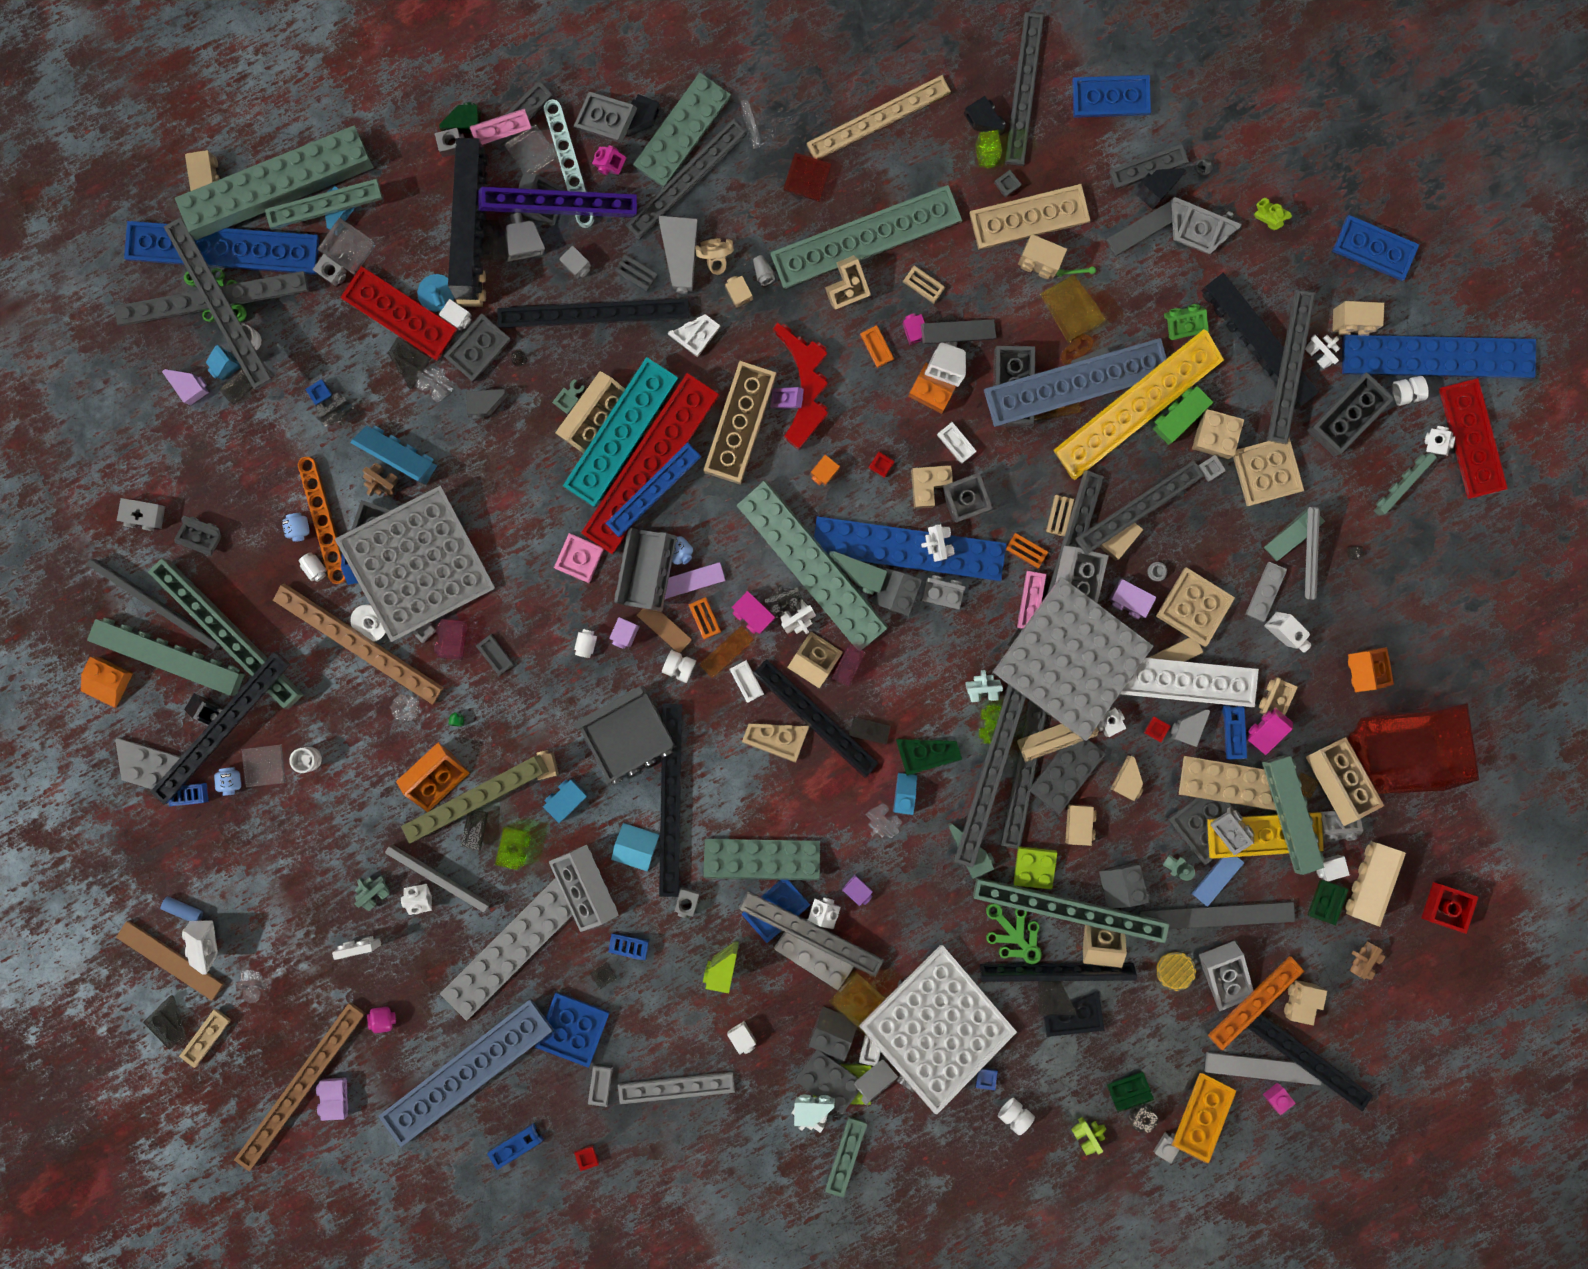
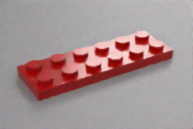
(399, 313)
(1473, 438)

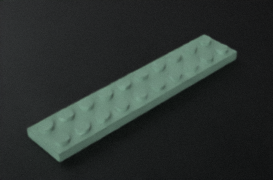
(866, 236)
(812, 565)

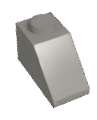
(1190, 727)

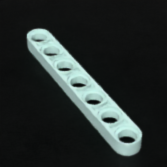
(566, 154)

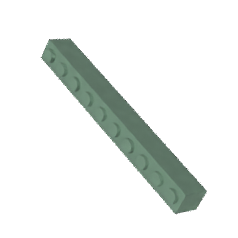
(220, 628)
(1071, 910)

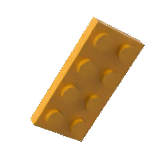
(1204, 1118)

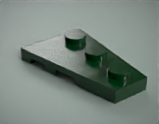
(926, 754)

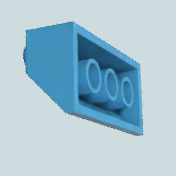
(394, 454)

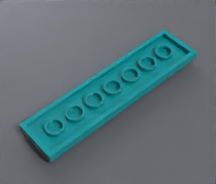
(621, 432)

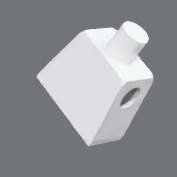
(948, 364)
(1289, 631)

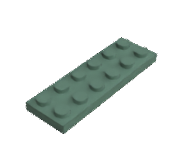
(682, 130)
(761, 859)

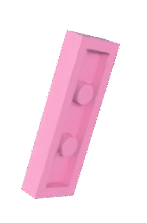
(501, 126)
(1031, 596)

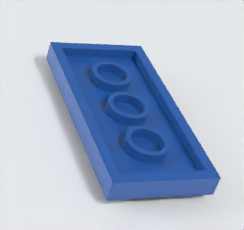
(1111, 96)
(1375, 248)

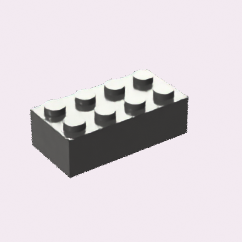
(1012, 364)
(1350, 414)

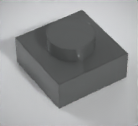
(1007, 183)

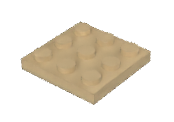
(1267, 472)
(1195, 607)

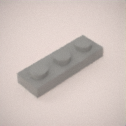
(1266, 591)

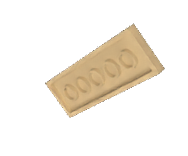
(1029, 216)
(1225, 783)

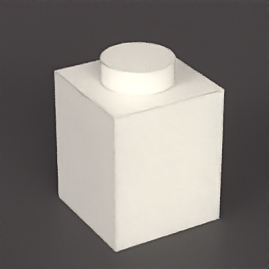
(456, 315)
(1334, 868)
(742, 1038)

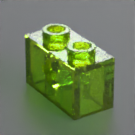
(505, 856)

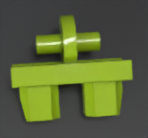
(1271, 214)
(1091, 1145)

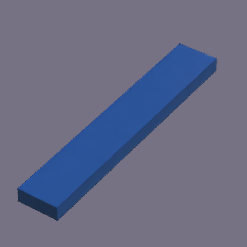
(653, 489)

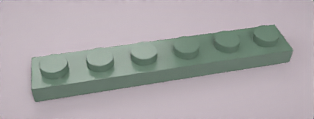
(324, 204)

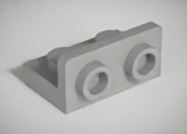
(943, 593)
(1334, 830)
(1233, 831)

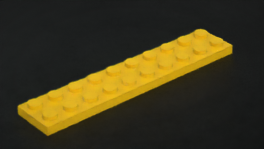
(1139, 404)

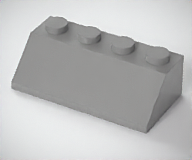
(583, 888)

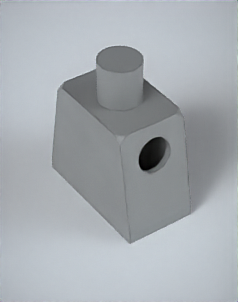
(522, 239)

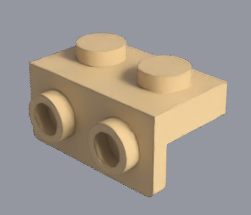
(1279, 696)

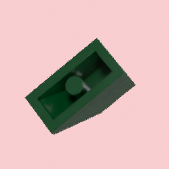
(462, 118)

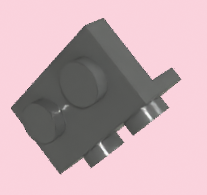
(198, 535)

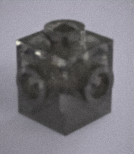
(1140, 1112)

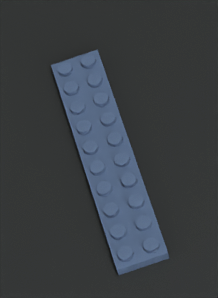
(1073, 382)
(466, 1073)

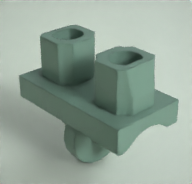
(1180, 868)
(368, 889)

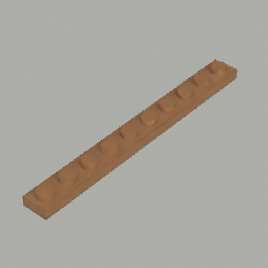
(358, 643)
(299, 1086)

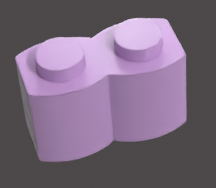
(332, 1099)

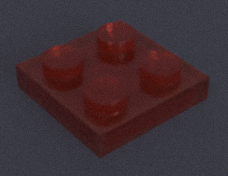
(807, 177)

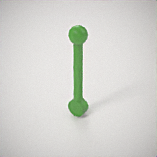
(1092, 270)

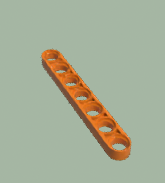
(321, 531)

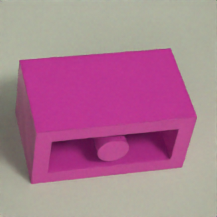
(753, 613)
(1270, 730)

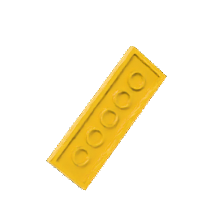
(1267, 838)

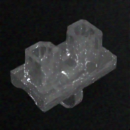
(435, 380)
(880, 824)
(250, 984)

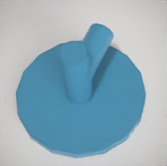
(434, 292)

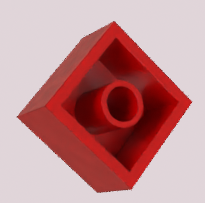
(1449, 907)

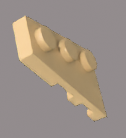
(776, 739)

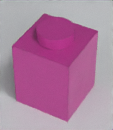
(912, 328)
(1279, 1098)

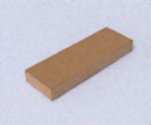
(665, 629)

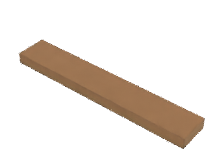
(169, 960)

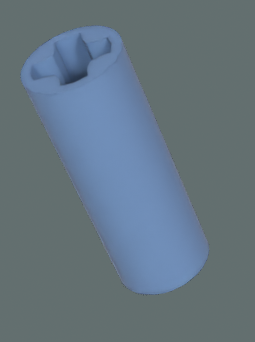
(181, 909)

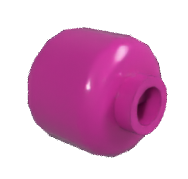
(381, 1020)

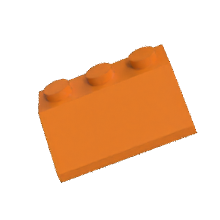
(432, 777)

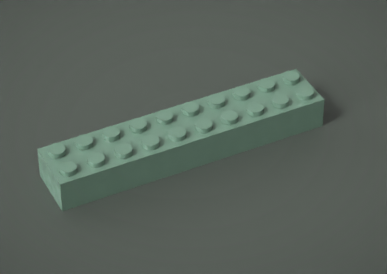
(274, 182)

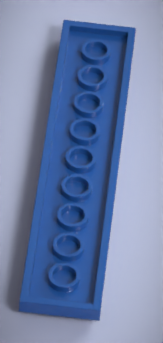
(227, 248)
(1439, 356)
(903, 549)

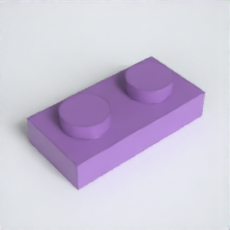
(786, 398)

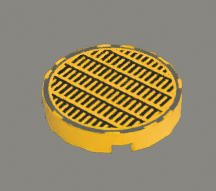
(1176, 971)

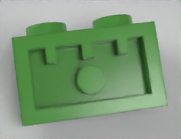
(1186, 321)

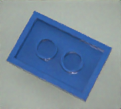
(784, 895)

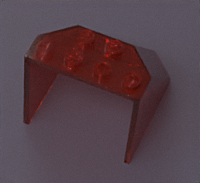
(1417, 749)

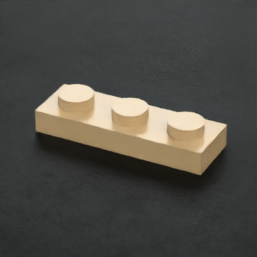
(205, 1038)

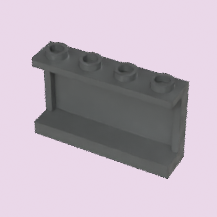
(645, 569)

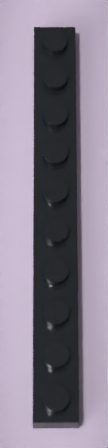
(593, 313)
(220, 727)
(671, 805)

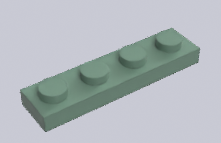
(1409, 477)
(845, 1156)

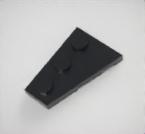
(1087, 1018)

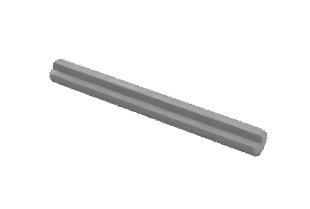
(1312, 552)

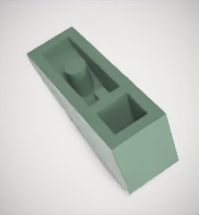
(1290, 536)
(861, 573)
(983, 860)

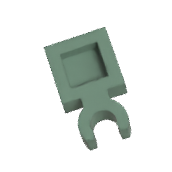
(567, 398)

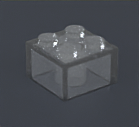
(347, 246)

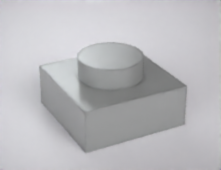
(1211, 468)

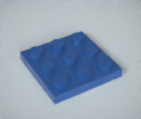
(575, 1030)

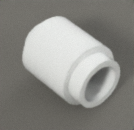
(312, 567)
(585, 643)

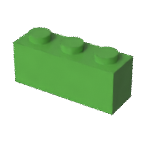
(1182, 414)

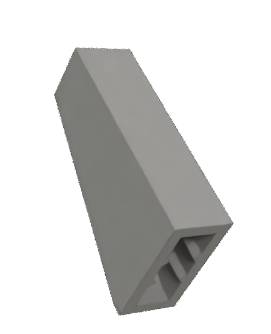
(679, 243)

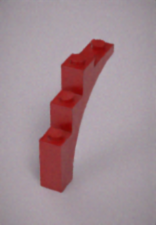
(807, 361)

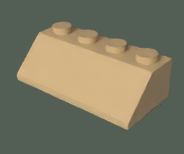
(590, 412)
(1344, 781)
(1375, 883)

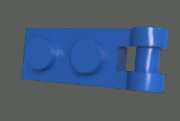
(1235, 732)
(514, 1146)

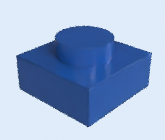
(319, 392)
(986, 1079)

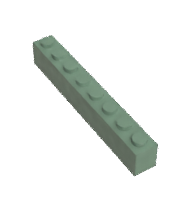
(166, 657)

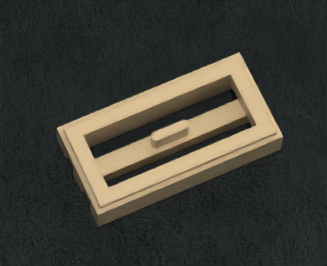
(910, 275)
(1063, 500)

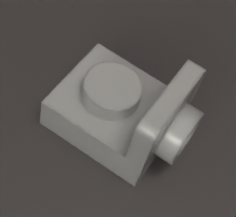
(1165, 1149)

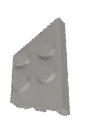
(1199, 227)
(142, 763)

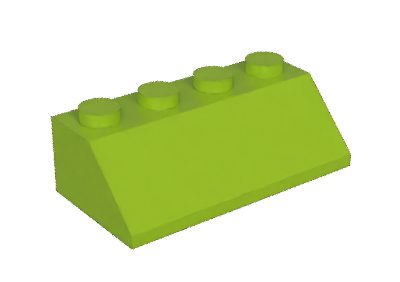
(720, 970)

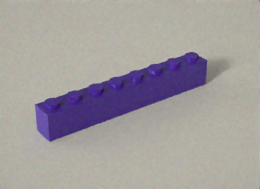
(557, 202)

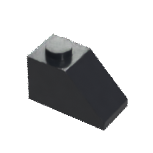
(202, 709)

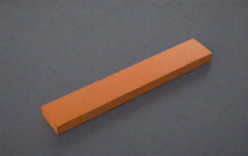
(1255, 1003)

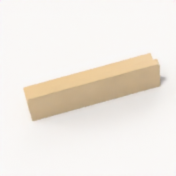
(1049, 741)

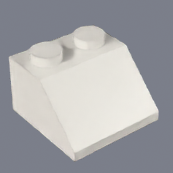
(200, 945)

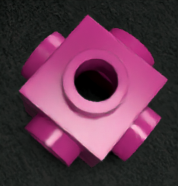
(608, 160)

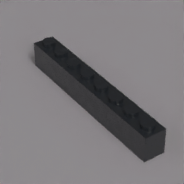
(1252, 333)

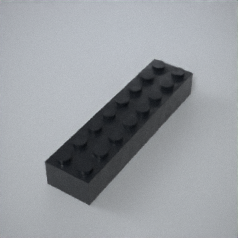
(467, 220)

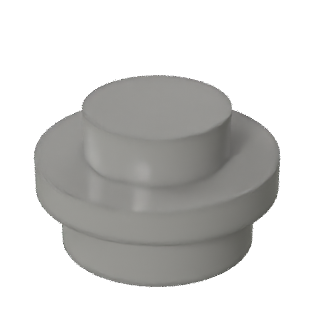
(1157, 571)

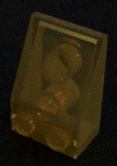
(1072, 308)

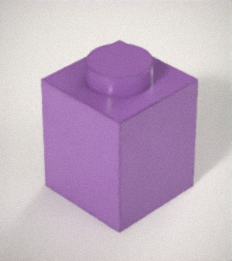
(858, 890)

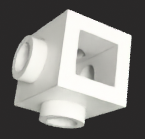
(1443, 447)
(1116, 724)
(417, 899)
(824, 913)

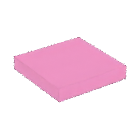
(579, 558)

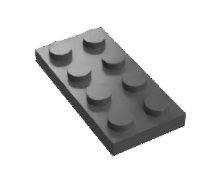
(1066, 774)

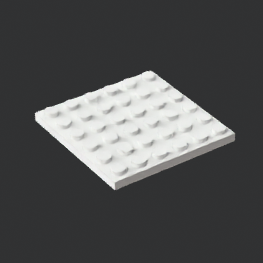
(938, 1029)

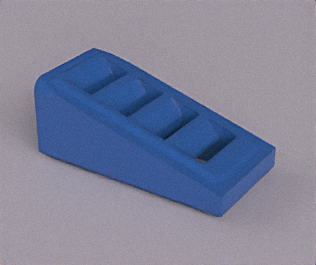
(202, 795)
(641, 956)

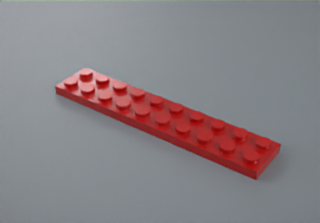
(663, 440)

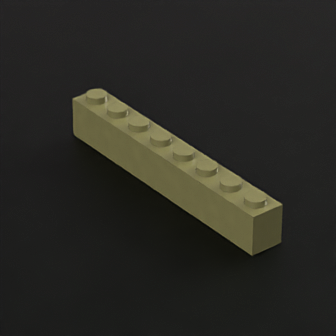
(474, 798)

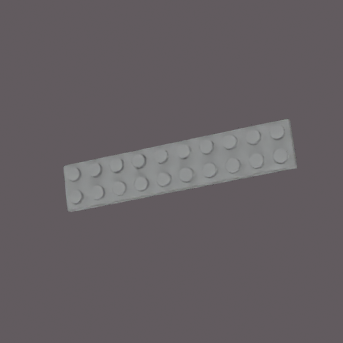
(508, 951)

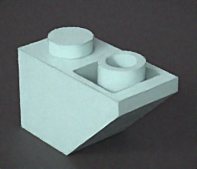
(811, 1109)

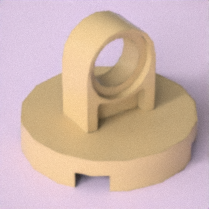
(715, 250)

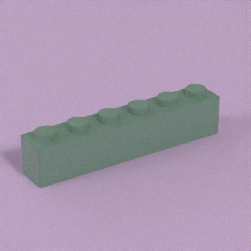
(1293, 814)

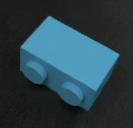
(565, 800)

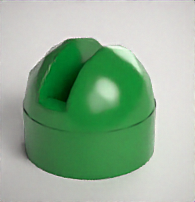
(456, 720)

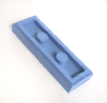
(1217, 879)

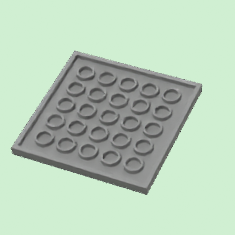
(415, 563)
(1073, 659)

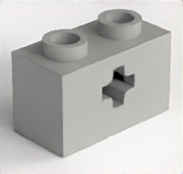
(130, 510)

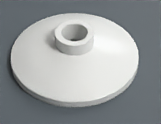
(361, 622)

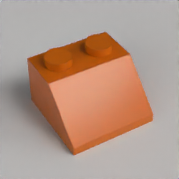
(931, 391)
(1370, 669)
(104, 680)

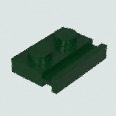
(1327, 902)
(1130, 1092)

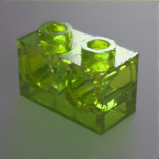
(988, 149)
(988, 723)

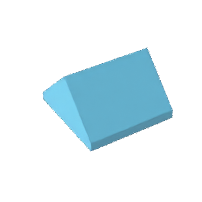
(635, 847)

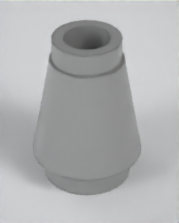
(764, 272)

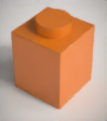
(824, 471)

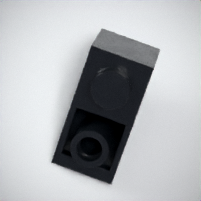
(645, 114)
(983, 117)

